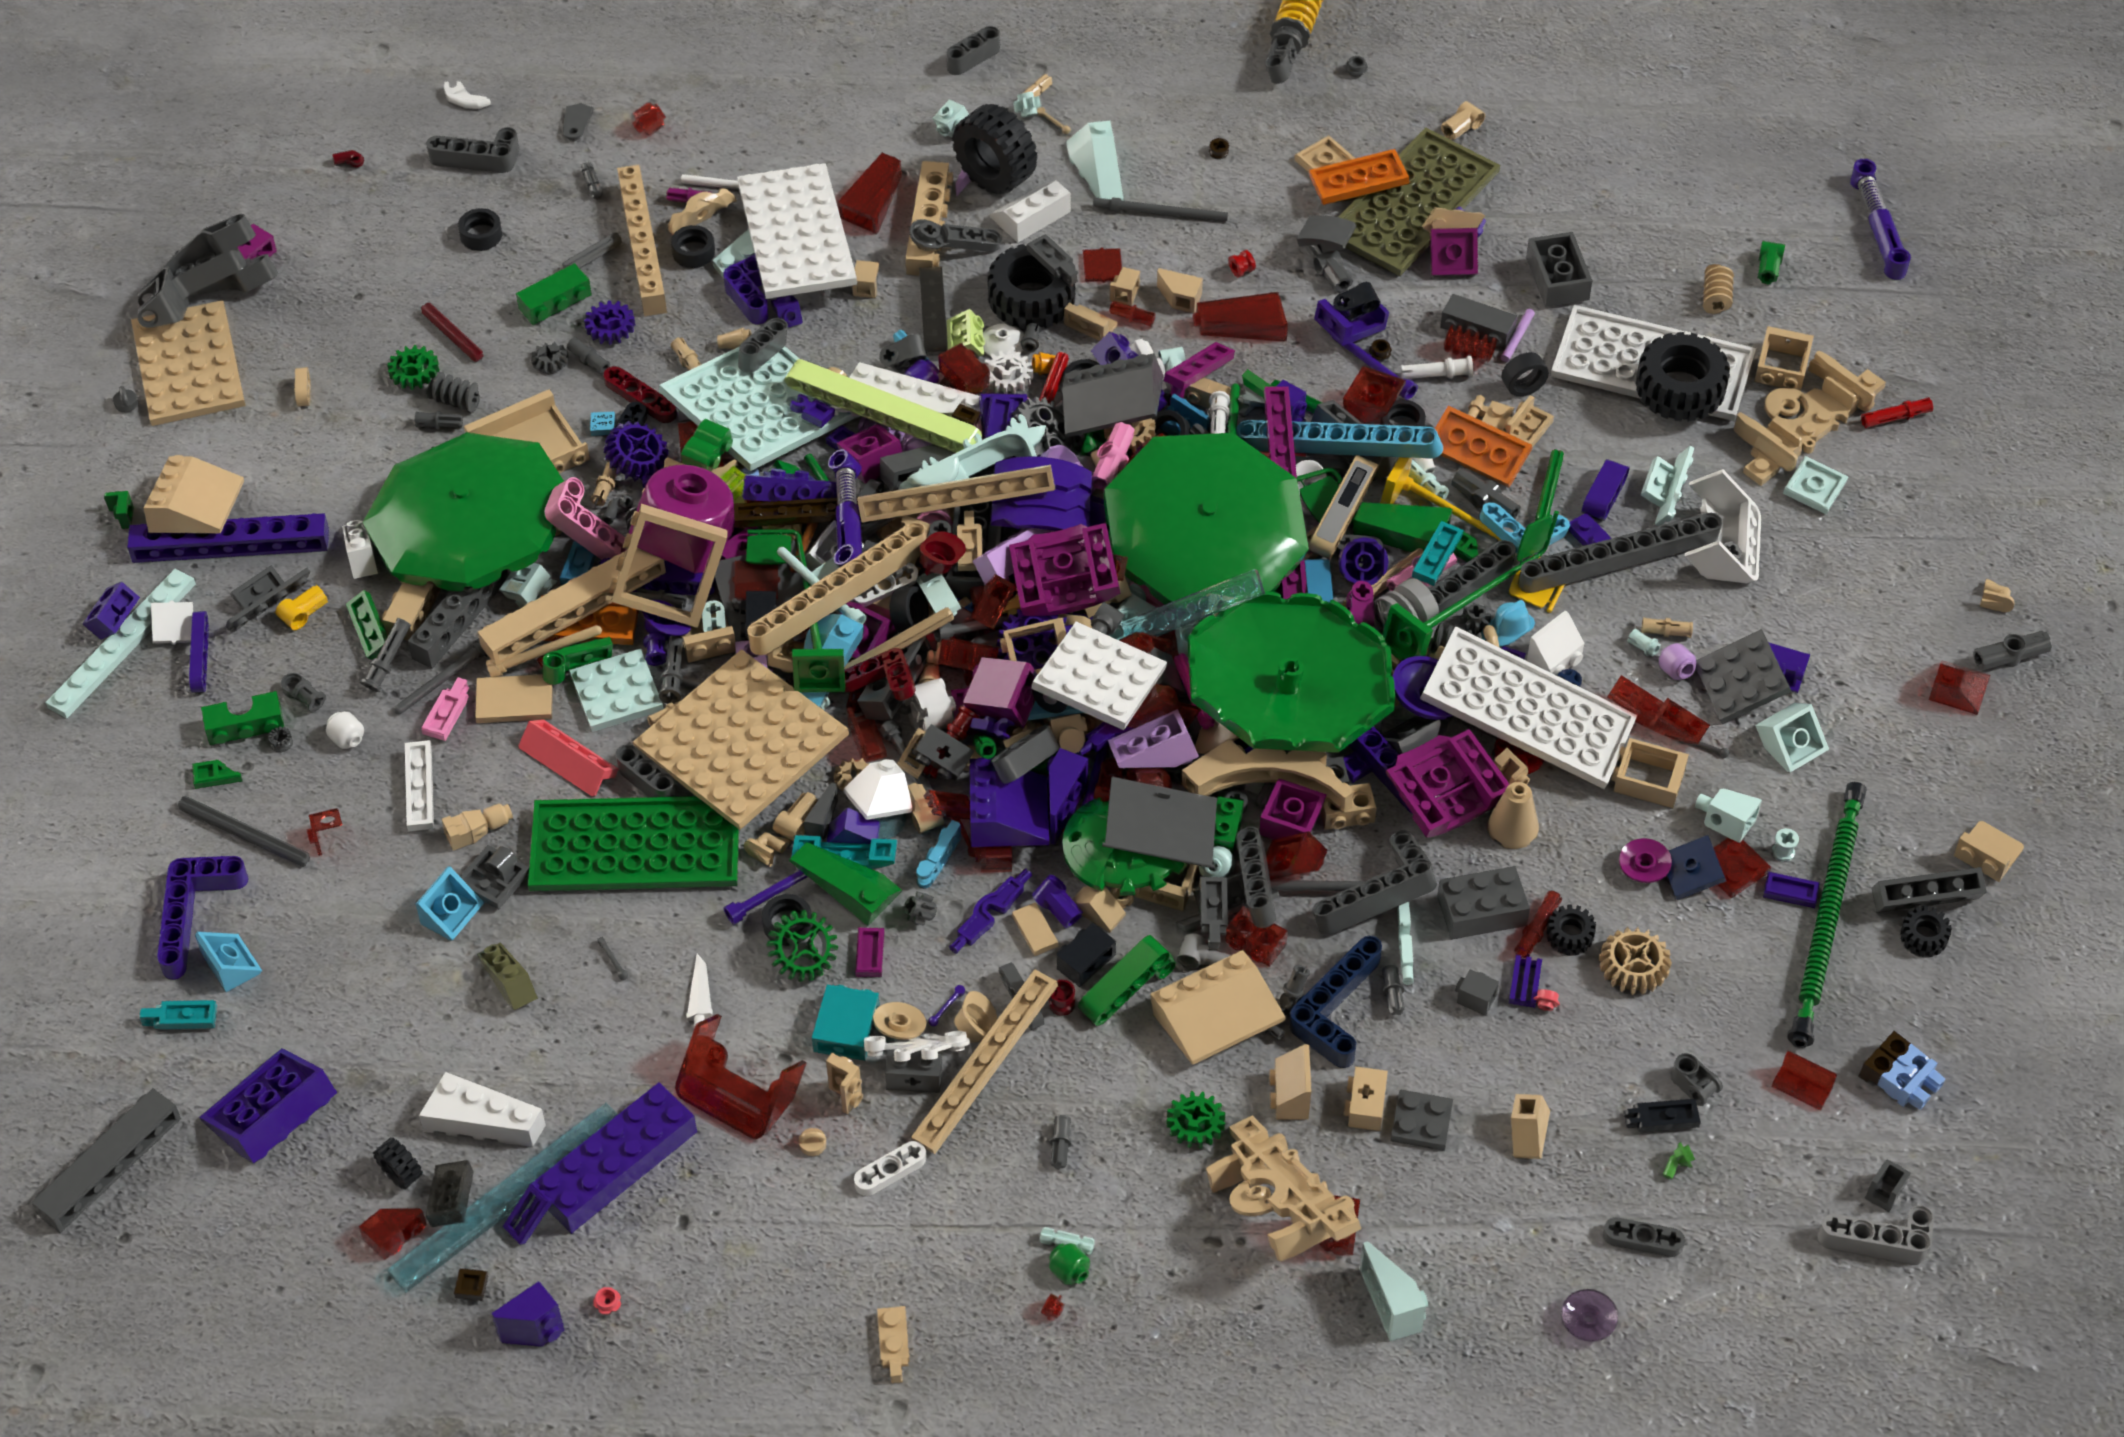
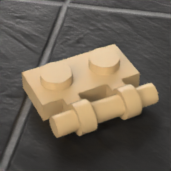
(1493, 415)

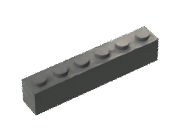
(106, 1160)

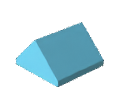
(448, 905)
(227, 958)

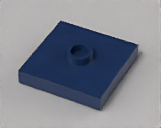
(1694, 868)

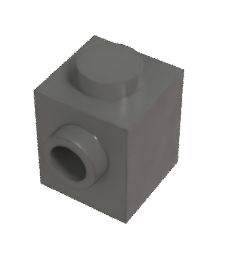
(1477, 991)

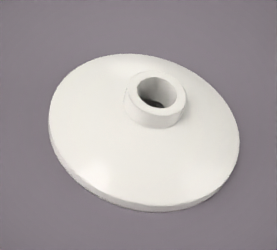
(1002, 338)

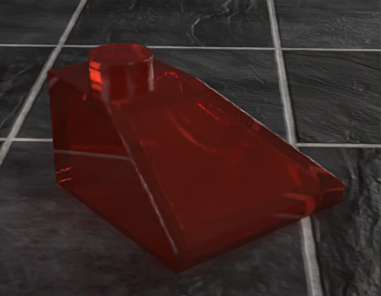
(1959, 687)
(1295, 855)

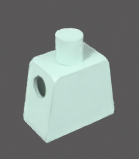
(1729, 813)

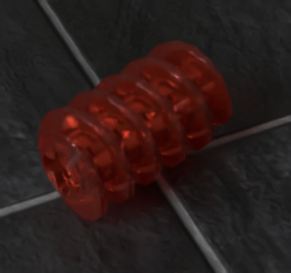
(1469, 345)

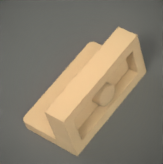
(1088, 321)

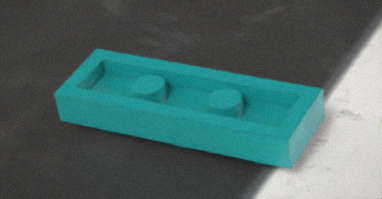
(1437, 553)

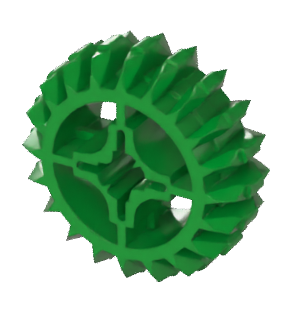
(793, 938)

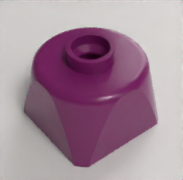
(691, 494)

